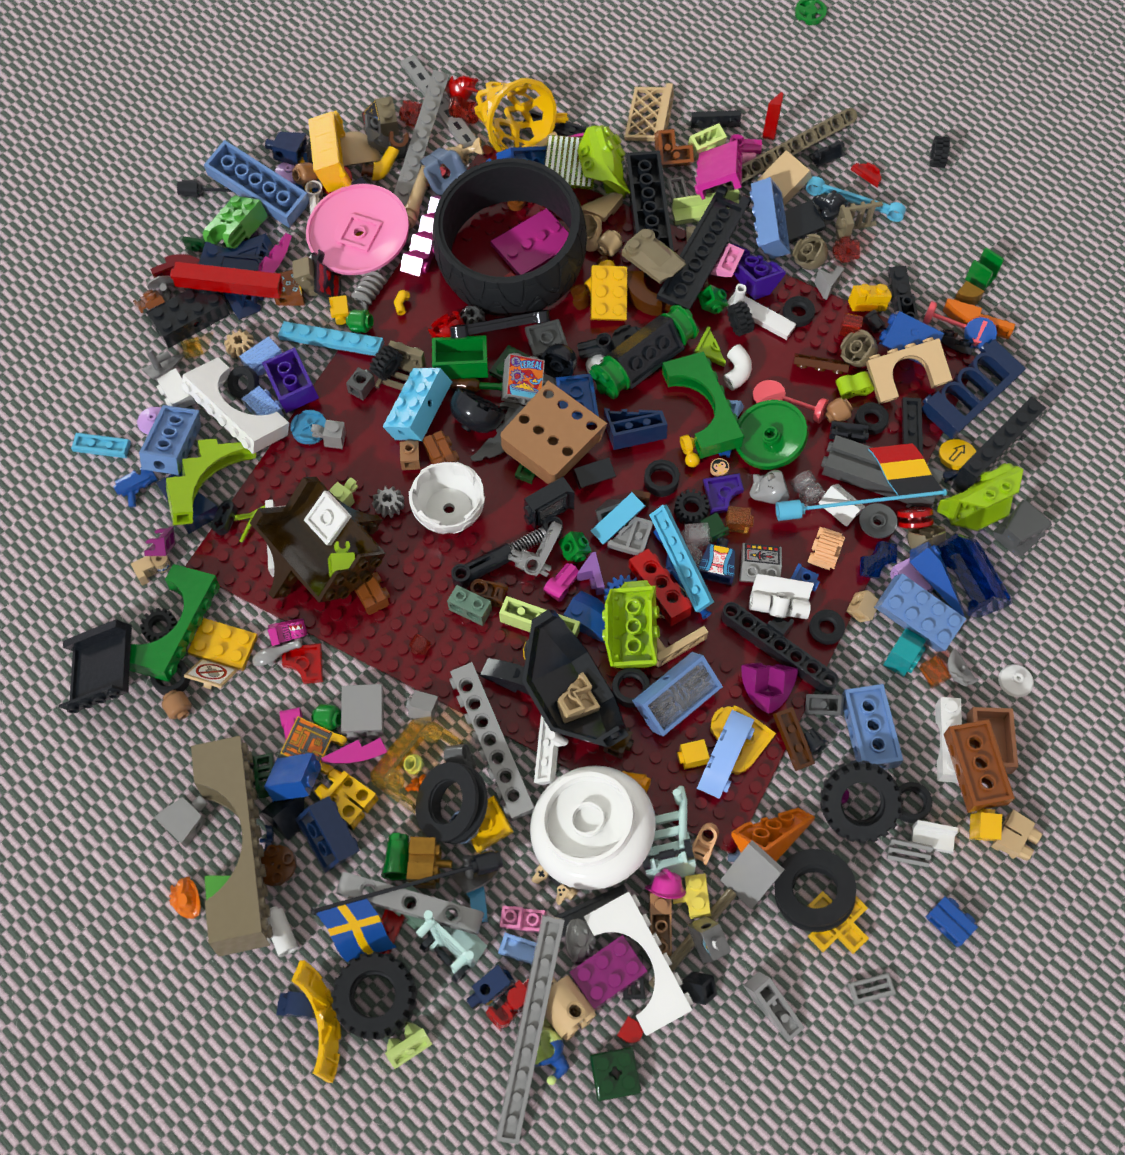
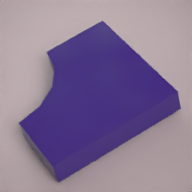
(721, 491)

